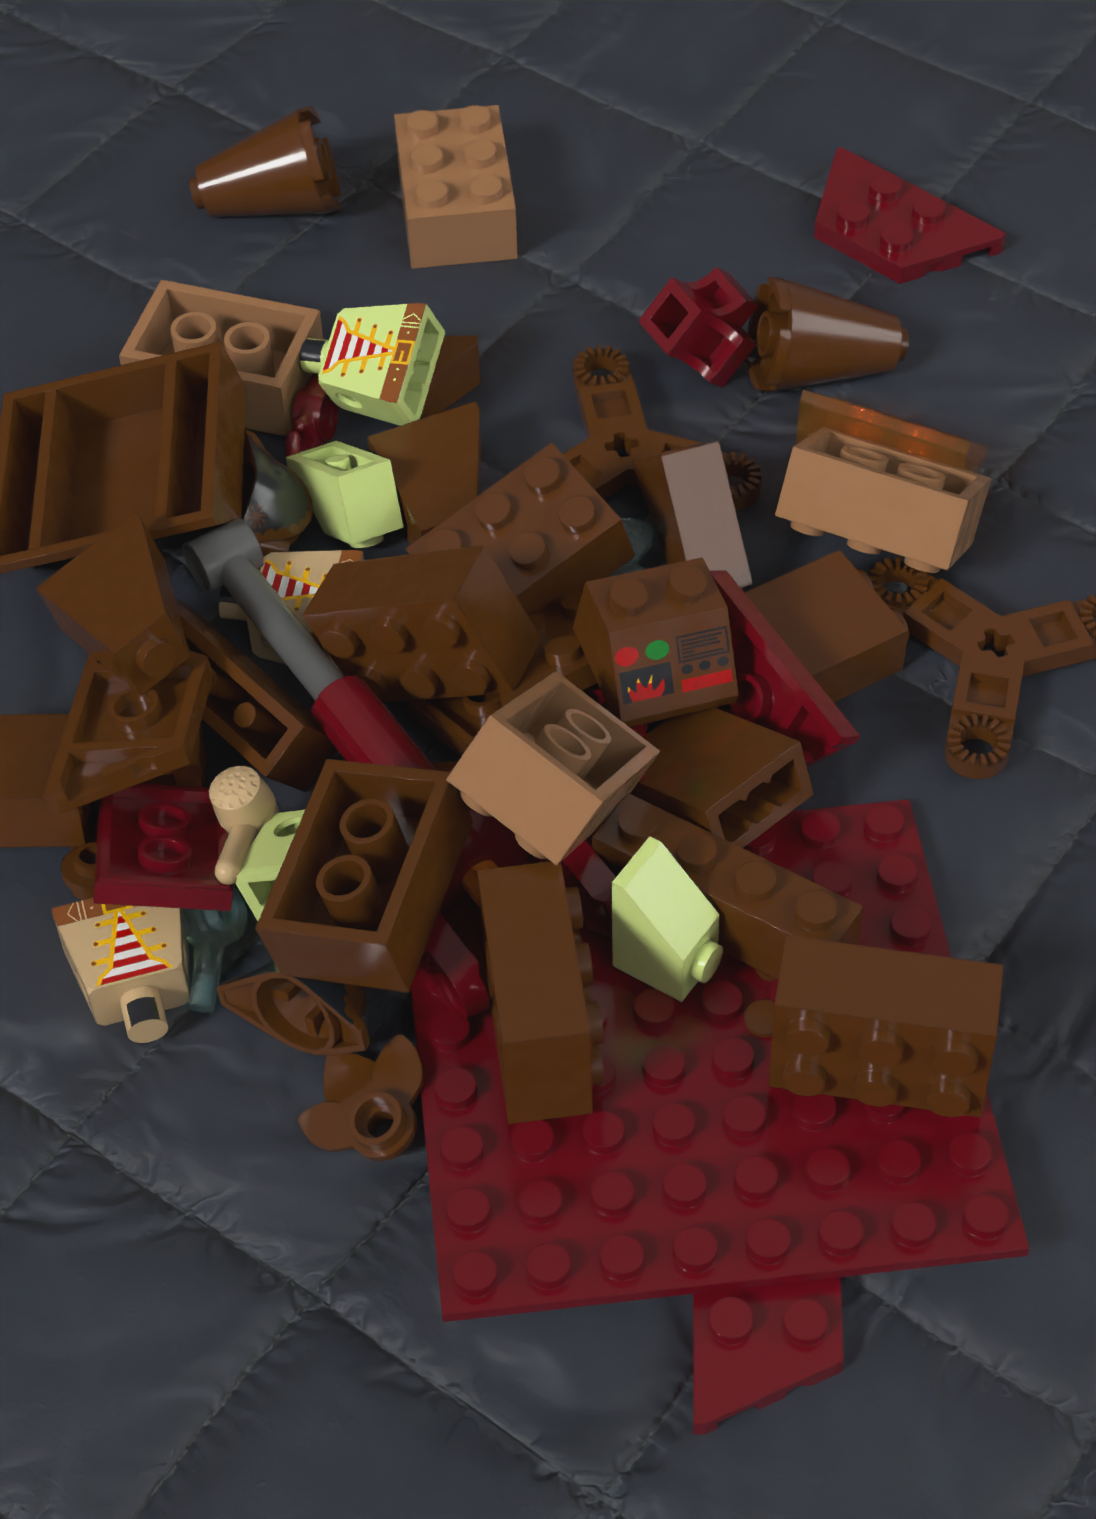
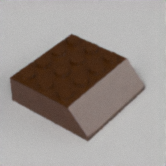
(116, 442)

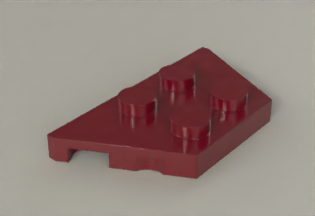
(895, 223)
(775, 685)
(761, 1345)

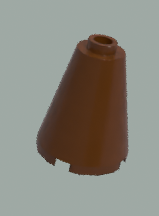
(271, 172)
(818, 338)

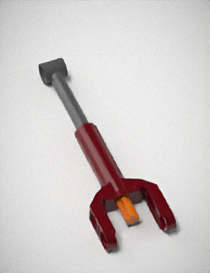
(370, 734)

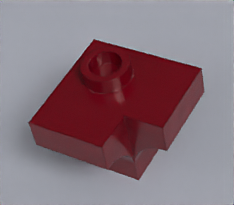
(703, 324)

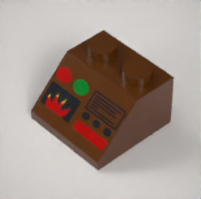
(658, 642)

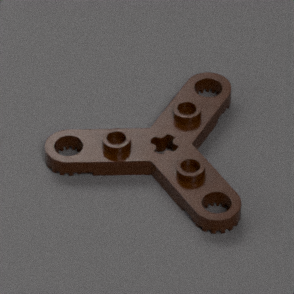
(616, 421)
(986, 684)

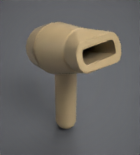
(242, 808)

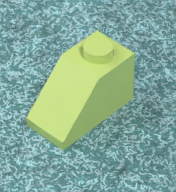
(350, 492)
(663, 924)

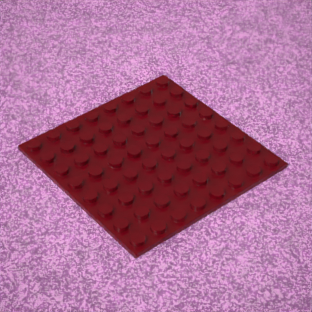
(689, 1158)

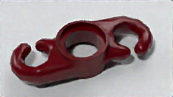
(312, 419)

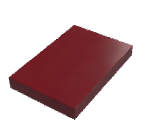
(160, 849)

